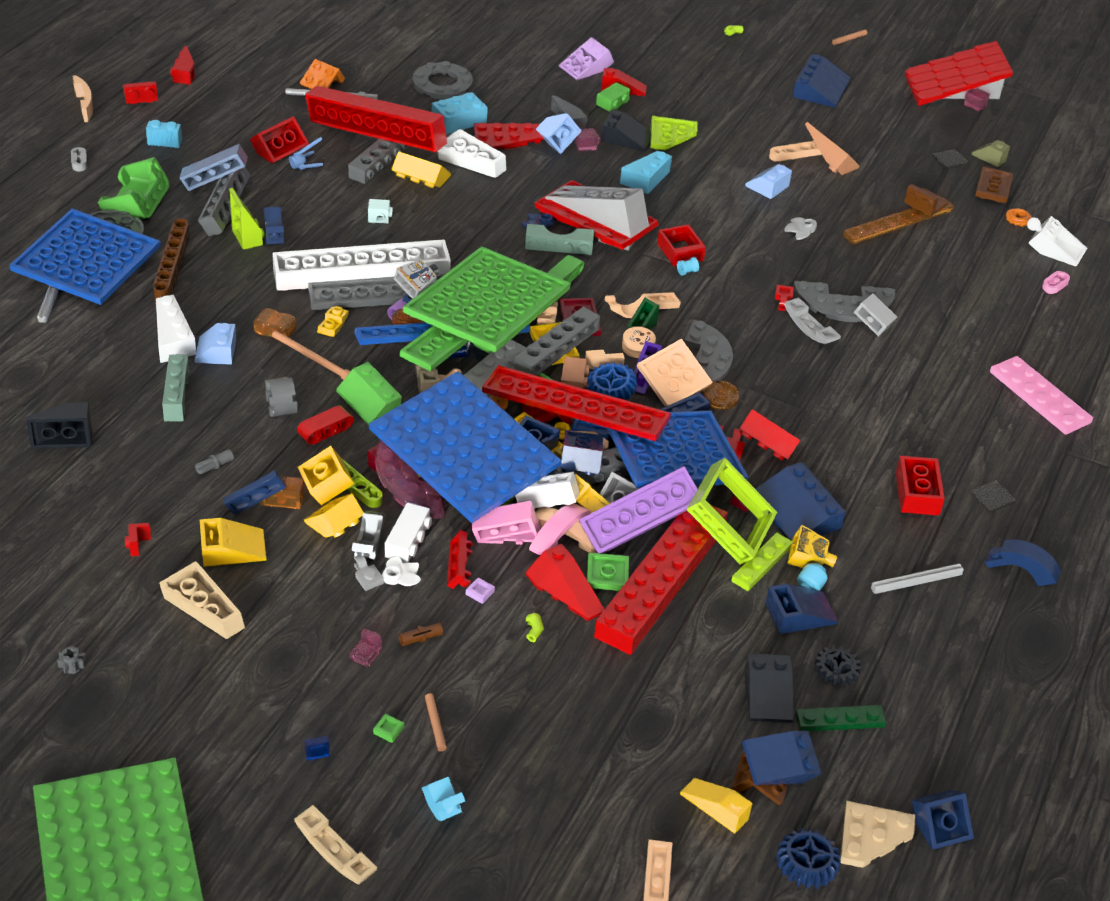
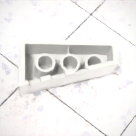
(472, 154)
(173, 329)

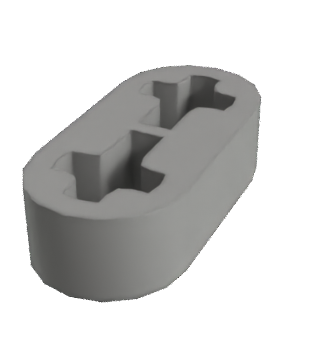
(79, 159)

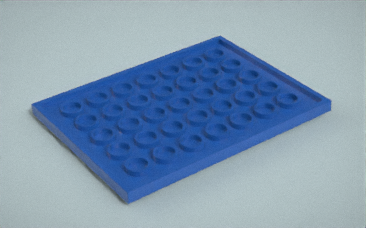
(465, 446)

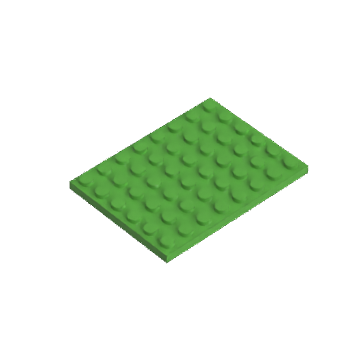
(487, 298)
(117, 836)

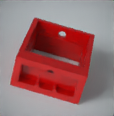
(682, 233)

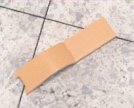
(664, 300)

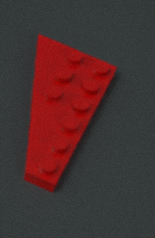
(507, 135)

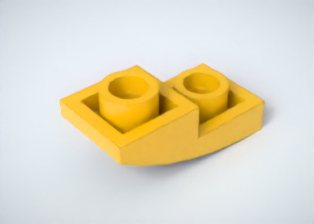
(333, 321)

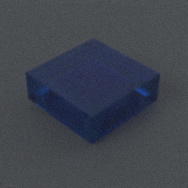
(317, 748)

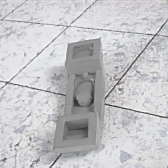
(810, 326)

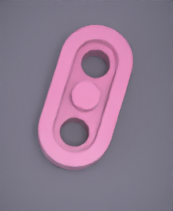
(1055, 282)

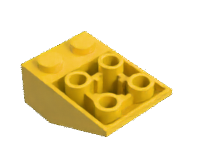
(230, 542)

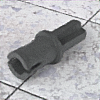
(214, 461)

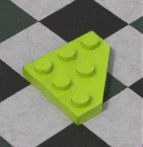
(670, 132)

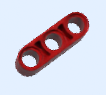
(325, 425)

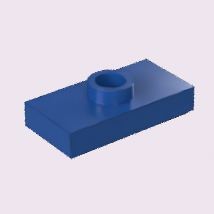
(580, 425)

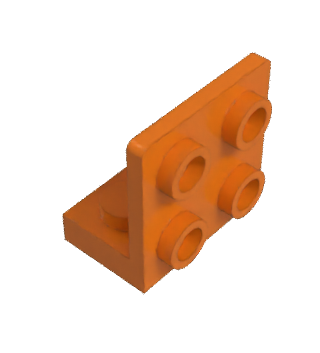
(321, 75)

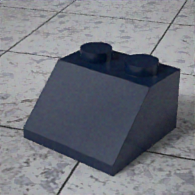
(943, 818)

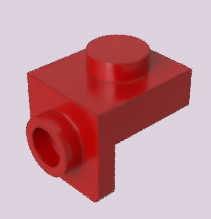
(137, 533)

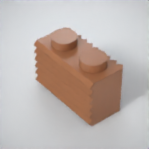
(575, 372)

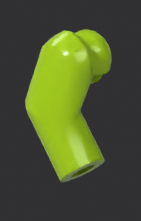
(731, 29)

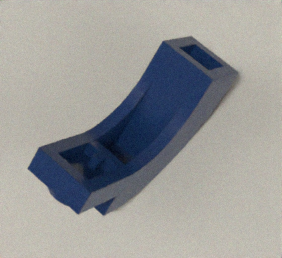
(273, 225)
(1028, 556)

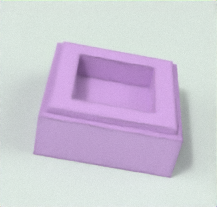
(480, 590)

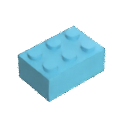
(461, 112)

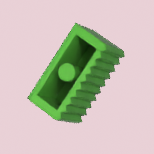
(613, 97)

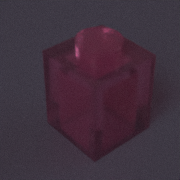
(976, 99)
(587, 140)

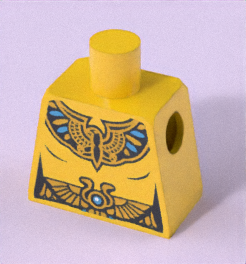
(809, 548)

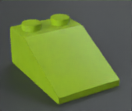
(243, 223)

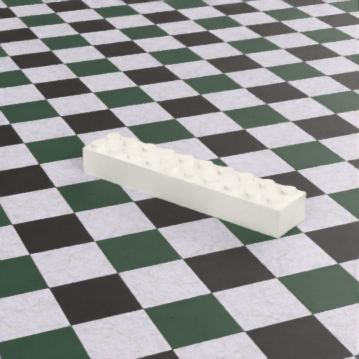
(300, 267)

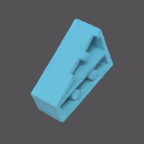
(646, 171)

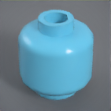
(812, 577)

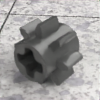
(71, 660)

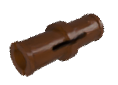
(433, 630)

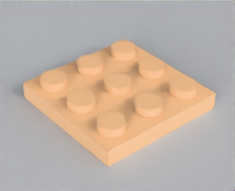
(674, 373)

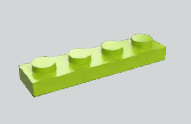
(763, 561)

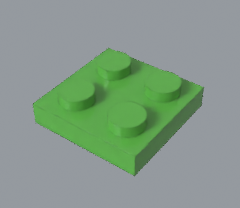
(607, 571)

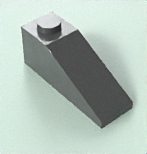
(561, 106)

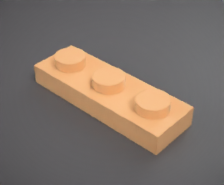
(657, 871)

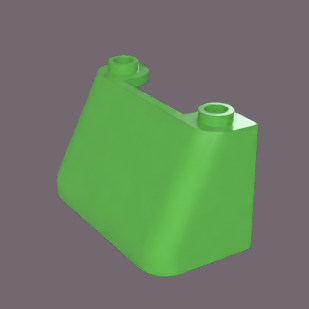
(142, 189)

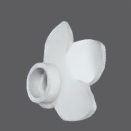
(400, 572)

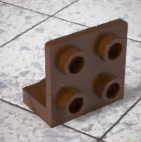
(744, 780)

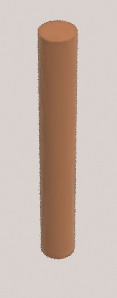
(849, 37)
(435, 721)

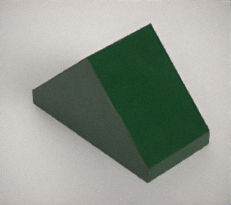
(645, 315)

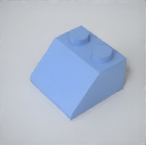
(559, 131)
(771, 181)
(217, 344)

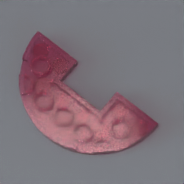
(404, 482)

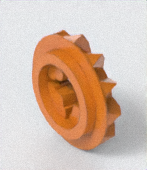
(1021, 219)

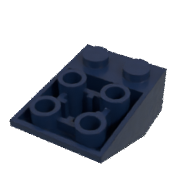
(798, 608)

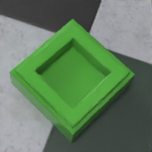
(388, 728)

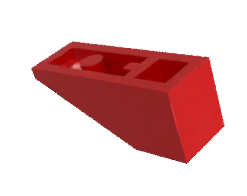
(612, 75)

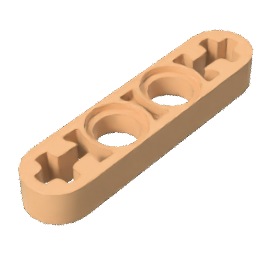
(794, 151)

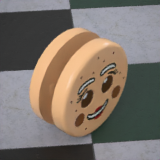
(634, 340)

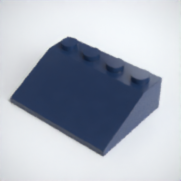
(821, 82)
(801, 501)

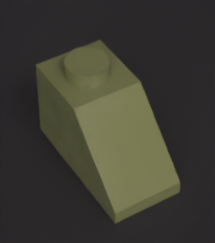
(993, 152)

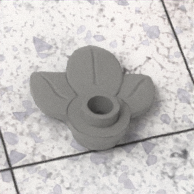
(801, 227)

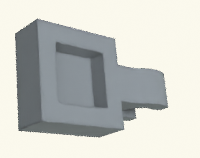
(367, 575)

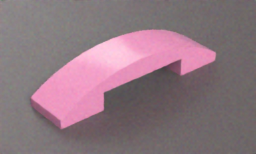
(557, 527)

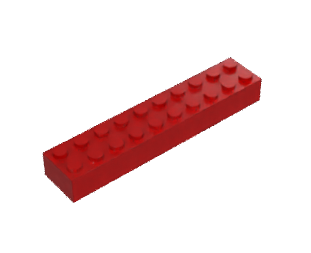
(377, 118)
(654, 583)

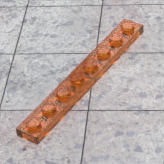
(890, 223)

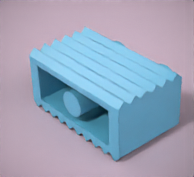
(164, 134)

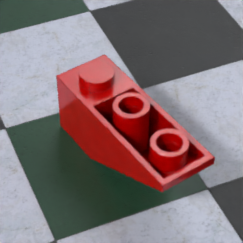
(183, 69)

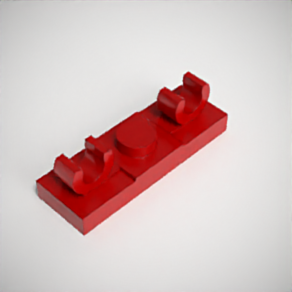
(458, 558)

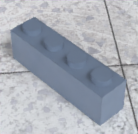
(213, 167)

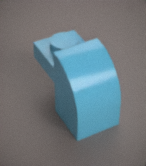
(443, 799)

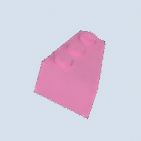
(508, 523)

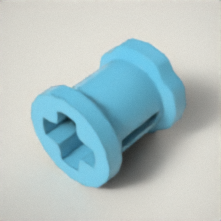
(687, 266)

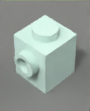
(379, 211)

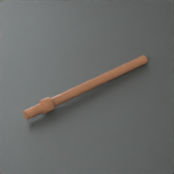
(310, 354)

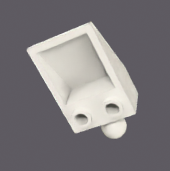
(1055, 241)

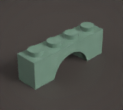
(543, 240)
(174, 391)

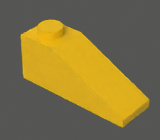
(719, 802)

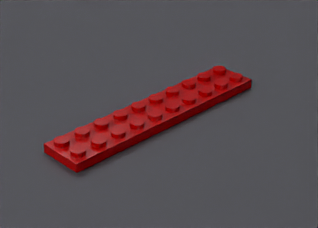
(577, 403)

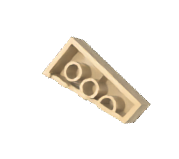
(203, 600)

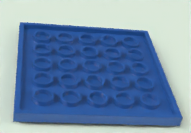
(85, 256)
(687, 441)

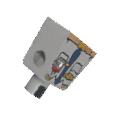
(415, 277)

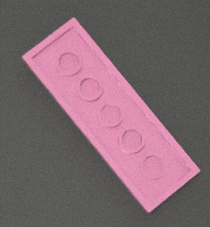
(1041, 395)

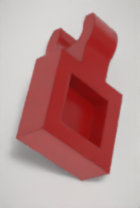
(784, 294)

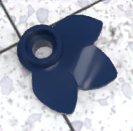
(539, 219)

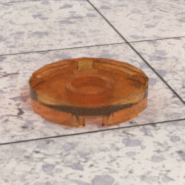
(721, 395)

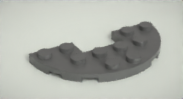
(838, 306)
(714, 350)

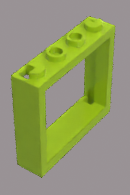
(713, 522)

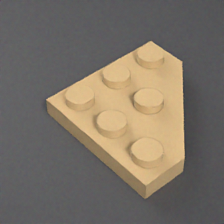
(872, 832)

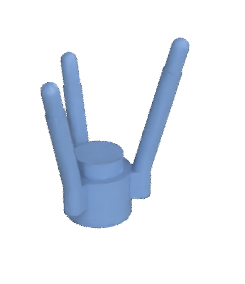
(298, 158)

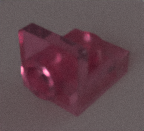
(367, 648)

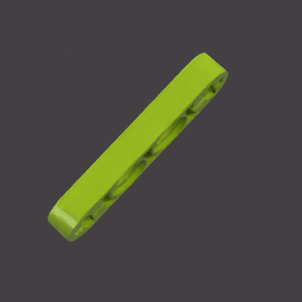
(364, 494)

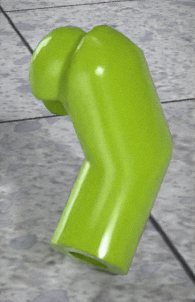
(537, 626)

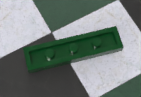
(840, 718)

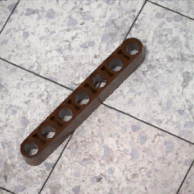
(171, 259)

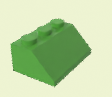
(368, 393)

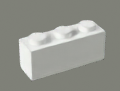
(551, 491)
(408, 532)

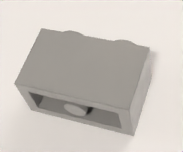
(875, 314)

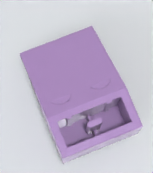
(587, 60)

